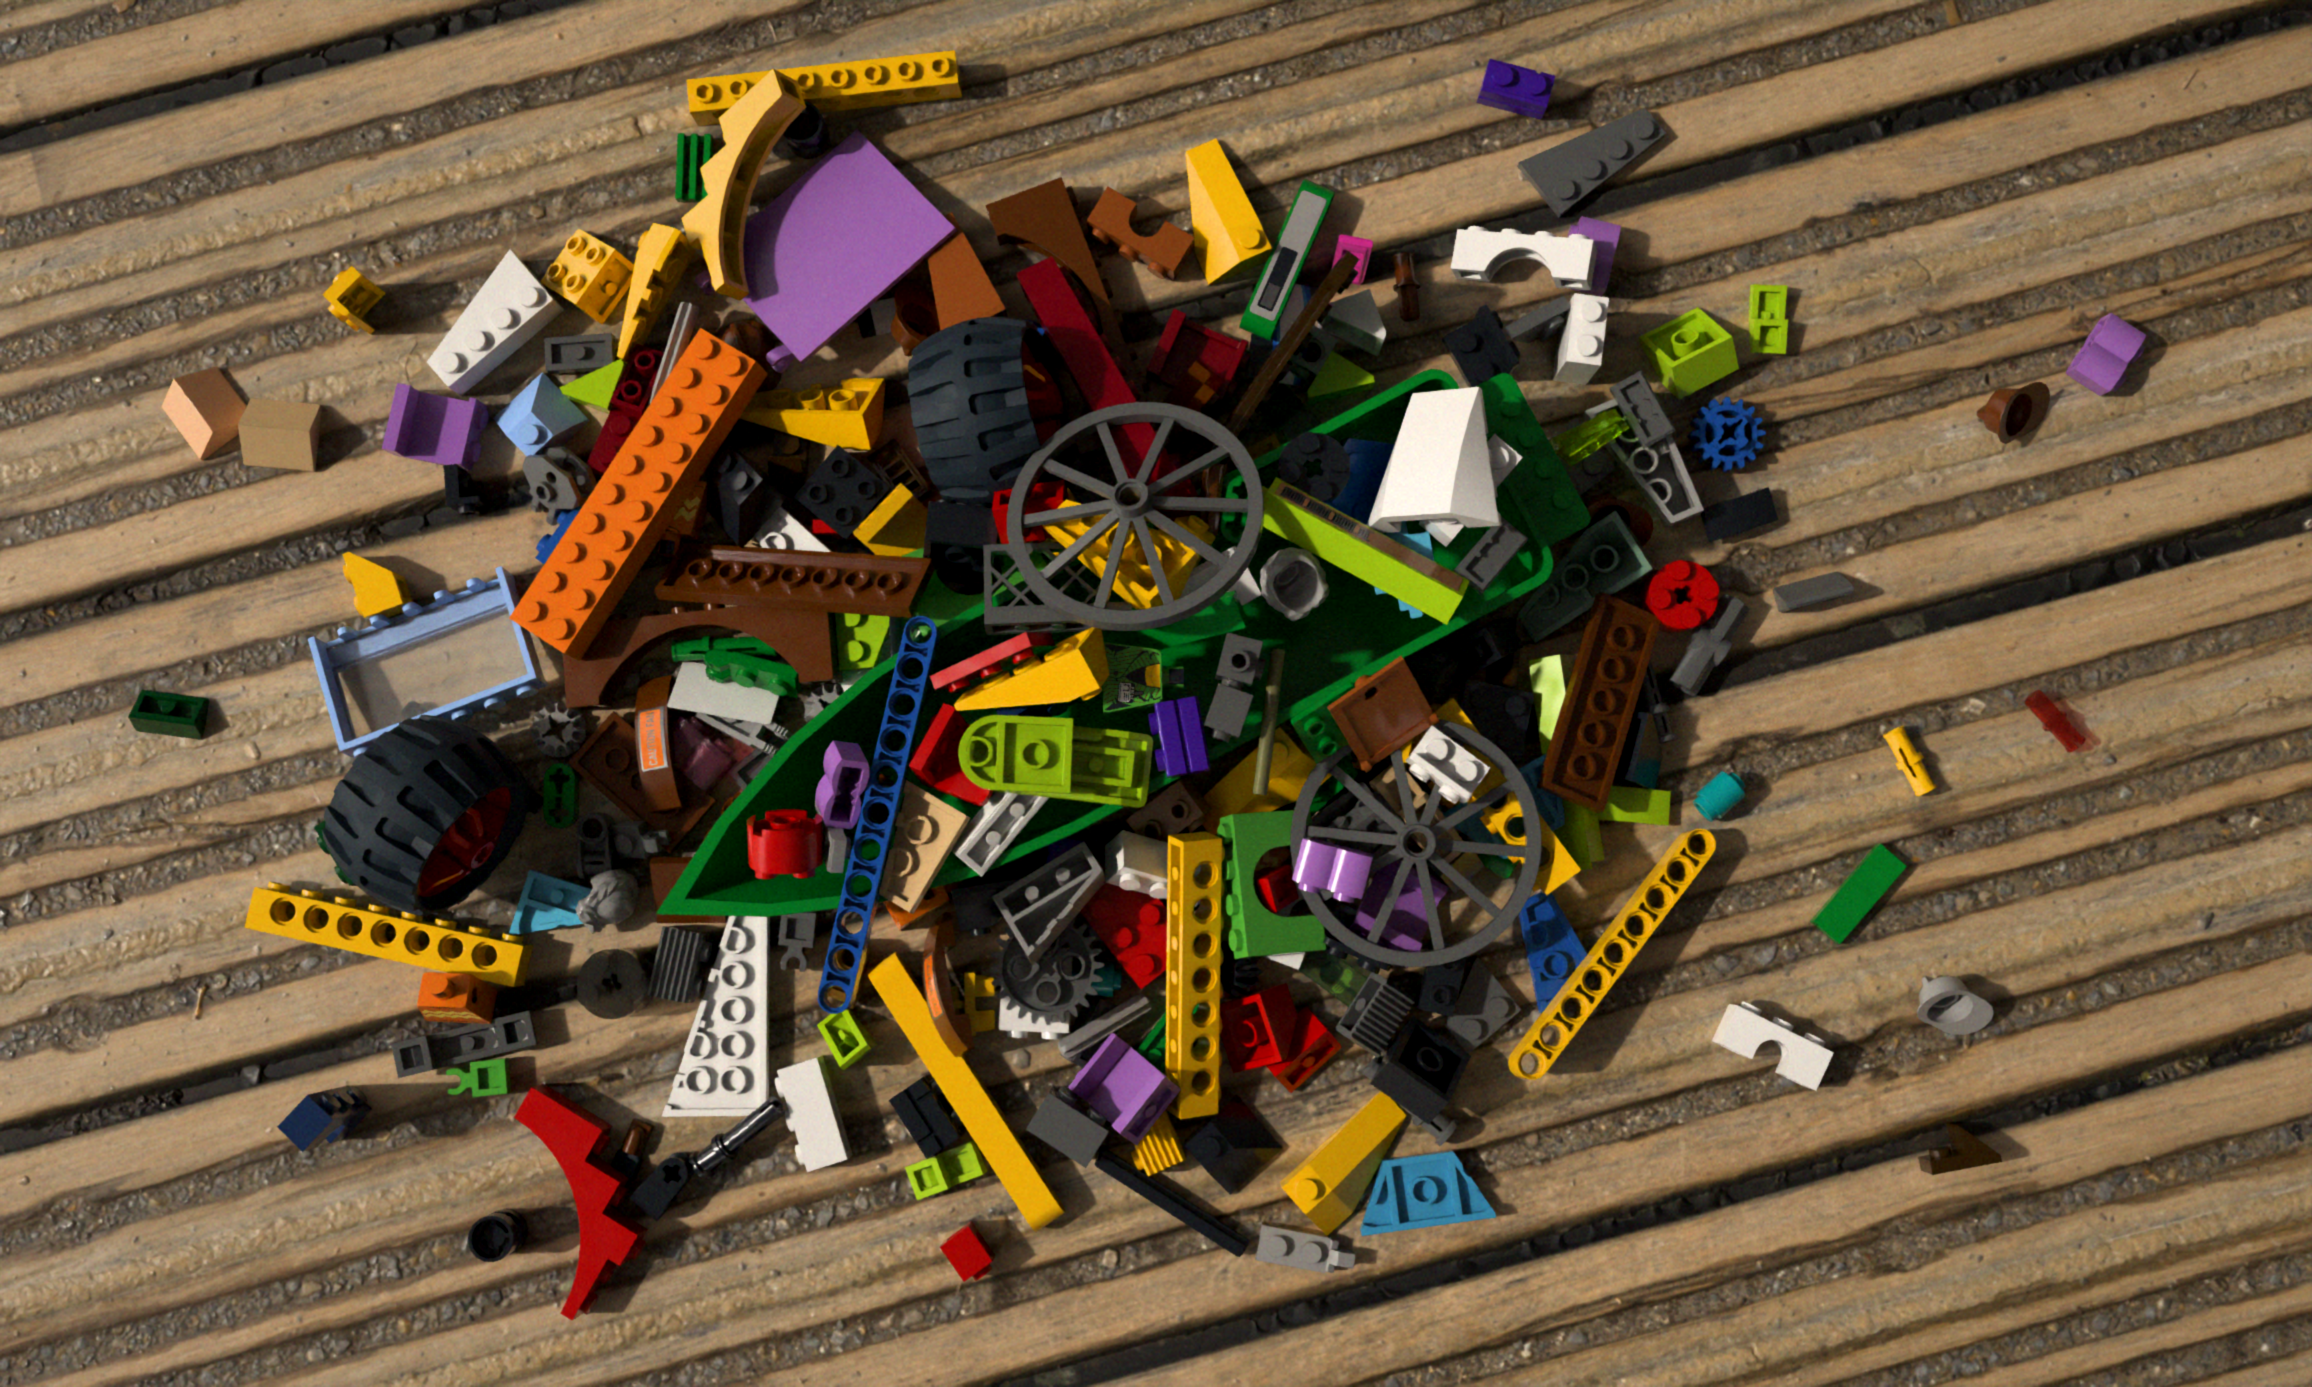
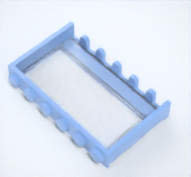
(428, 661)

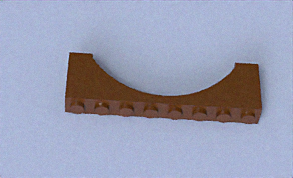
(1048, 225)
(799, 636)

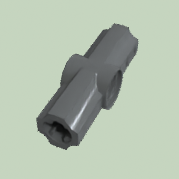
(1709, 645)

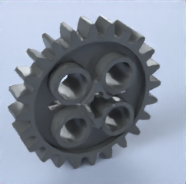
(1070, 989)

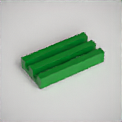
(695, 140)

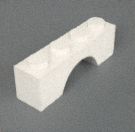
(1482, 253)

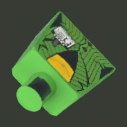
(1136, 678)

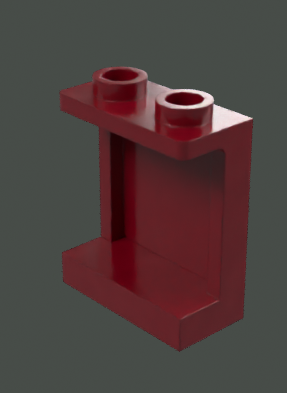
(1187, 342)

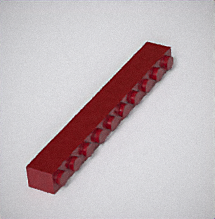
(1093, 369)

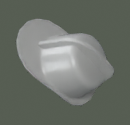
(1952, 1006)

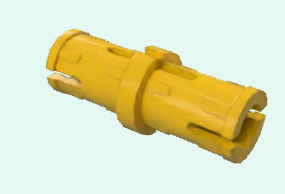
(1909, 761)

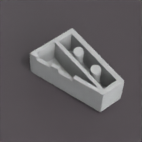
(1049, 899)

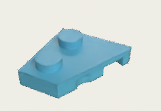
(547, 903)

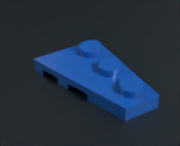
(1550, 947)

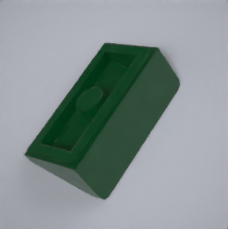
(170, 714)

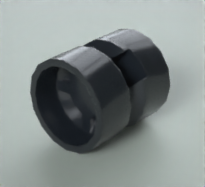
(808, 133)
(489, 1235)

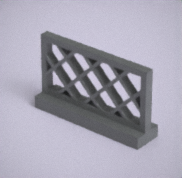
(1031, 618)

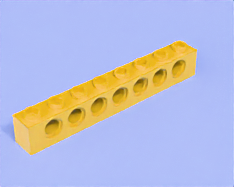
(839, 84)
(269, 915)
(1183, 960)

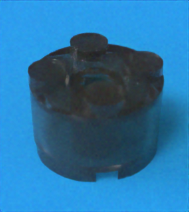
(596, 986)

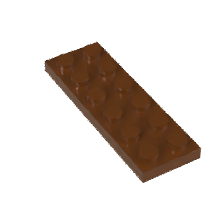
(1599, 703)

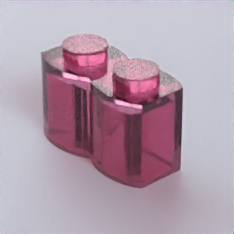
(698, 755)

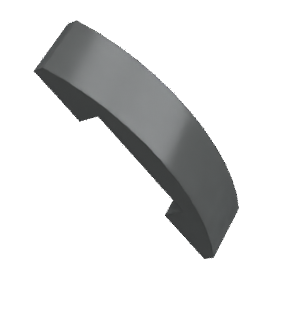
(464, 1044)

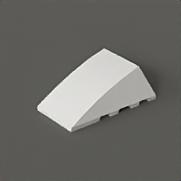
(1439, 464)

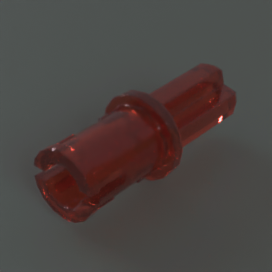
(2054, 720)

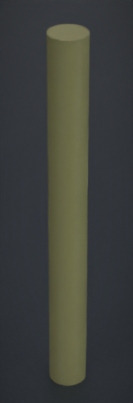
(1268, 722)

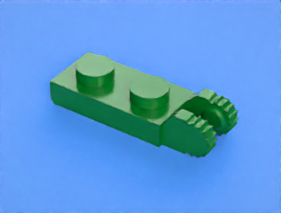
(752, 672)

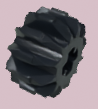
(1238, 975)

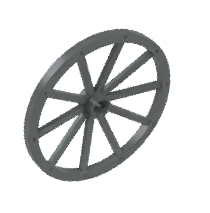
(1135, 516)
(1502, 918)

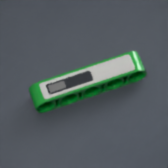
(1287, 259)

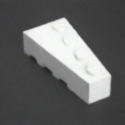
(494, 325)

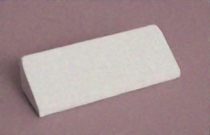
(995, 828)

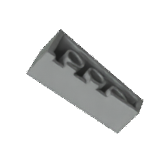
(1654, 471)

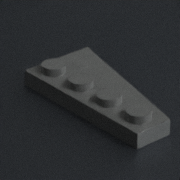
(1586, 162)

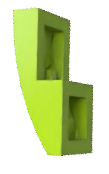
(1767, 319)
(1637, 806)
(946, 1169)

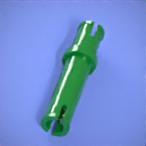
(695, 649)

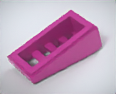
(1358, 247)

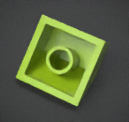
(1690, 352)

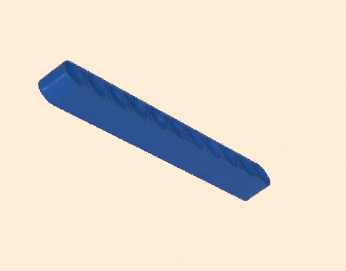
(884, 832)

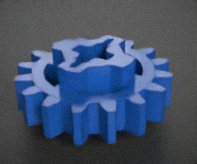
(1735, 444)

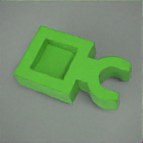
(485, 1078)

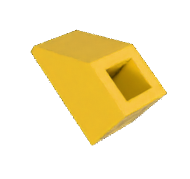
(375, 587)

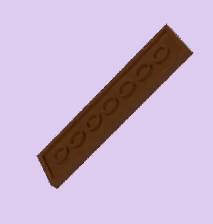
(796, 579)

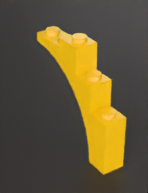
(730, 177)

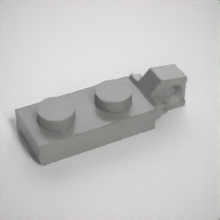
(1301, 1249)

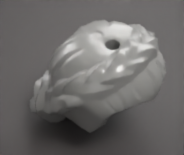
(1293, 582)
(610, 900)

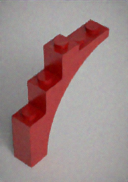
(605, 1233)

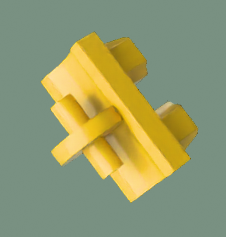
(975, 987)

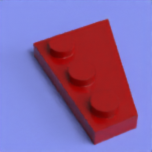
(992, 660)

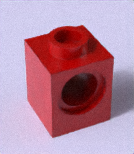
(968, 1252)

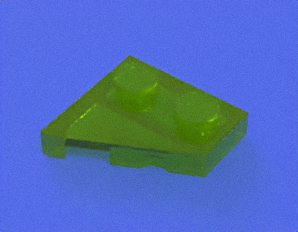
(1589, 436)

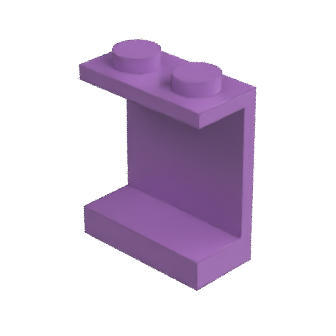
(435, 428)
(1408, 917)
(1124, 1088)

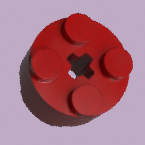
(1698, 591)
(785, 844)

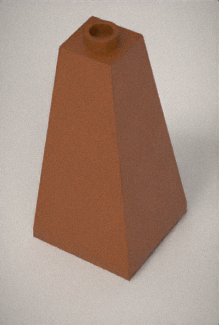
(960, 282)

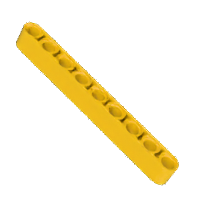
(1627, 945)
(967, 1095)

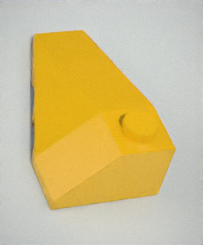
(1222, 217)
(656, 272)
(831, 416)
(1134, 578)
(1067, 672)
(1288, 772)

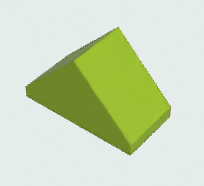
(1338, 379)
(596, 387)
(846, 1038)

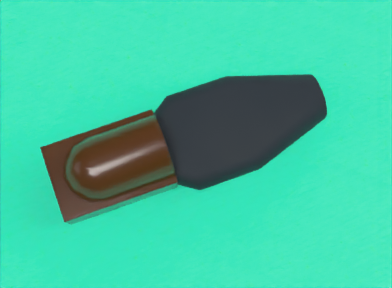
(629, 1158)

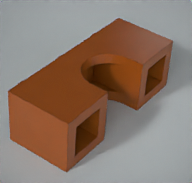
(1162, 252)

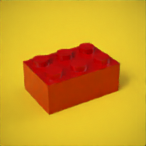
(1132, 929)

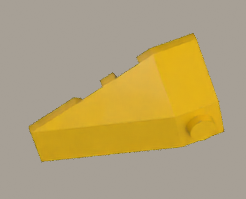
(1341, 1168)

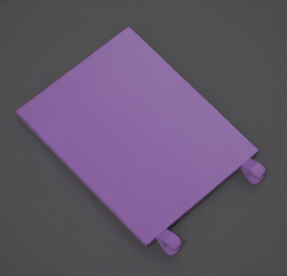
(833, 247)

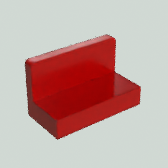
(1308, 1051)

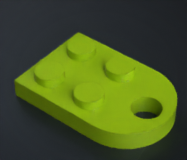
(1022, 753)

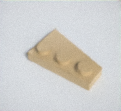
(921, 845)

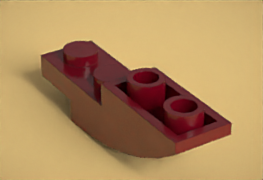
(628, 406)

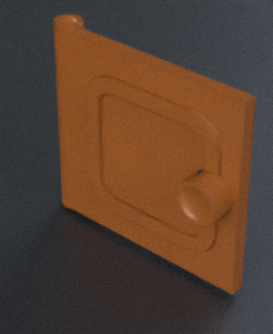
(1386, 719)

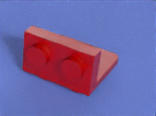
(937, 758)

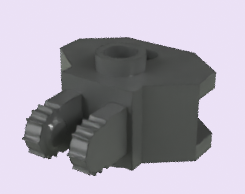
(555, 483)

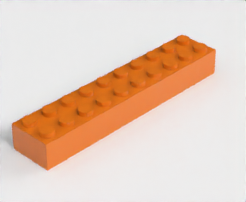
(639, 495)

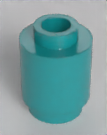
(1719, 795)
(1111, 978)

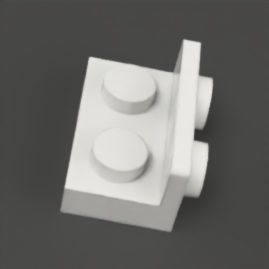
(1447, 766)

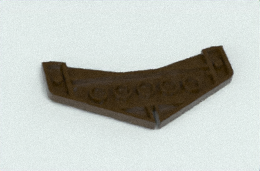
(1292, 343)

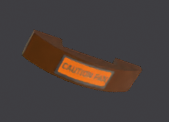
(655, 745)
(952, 1028)

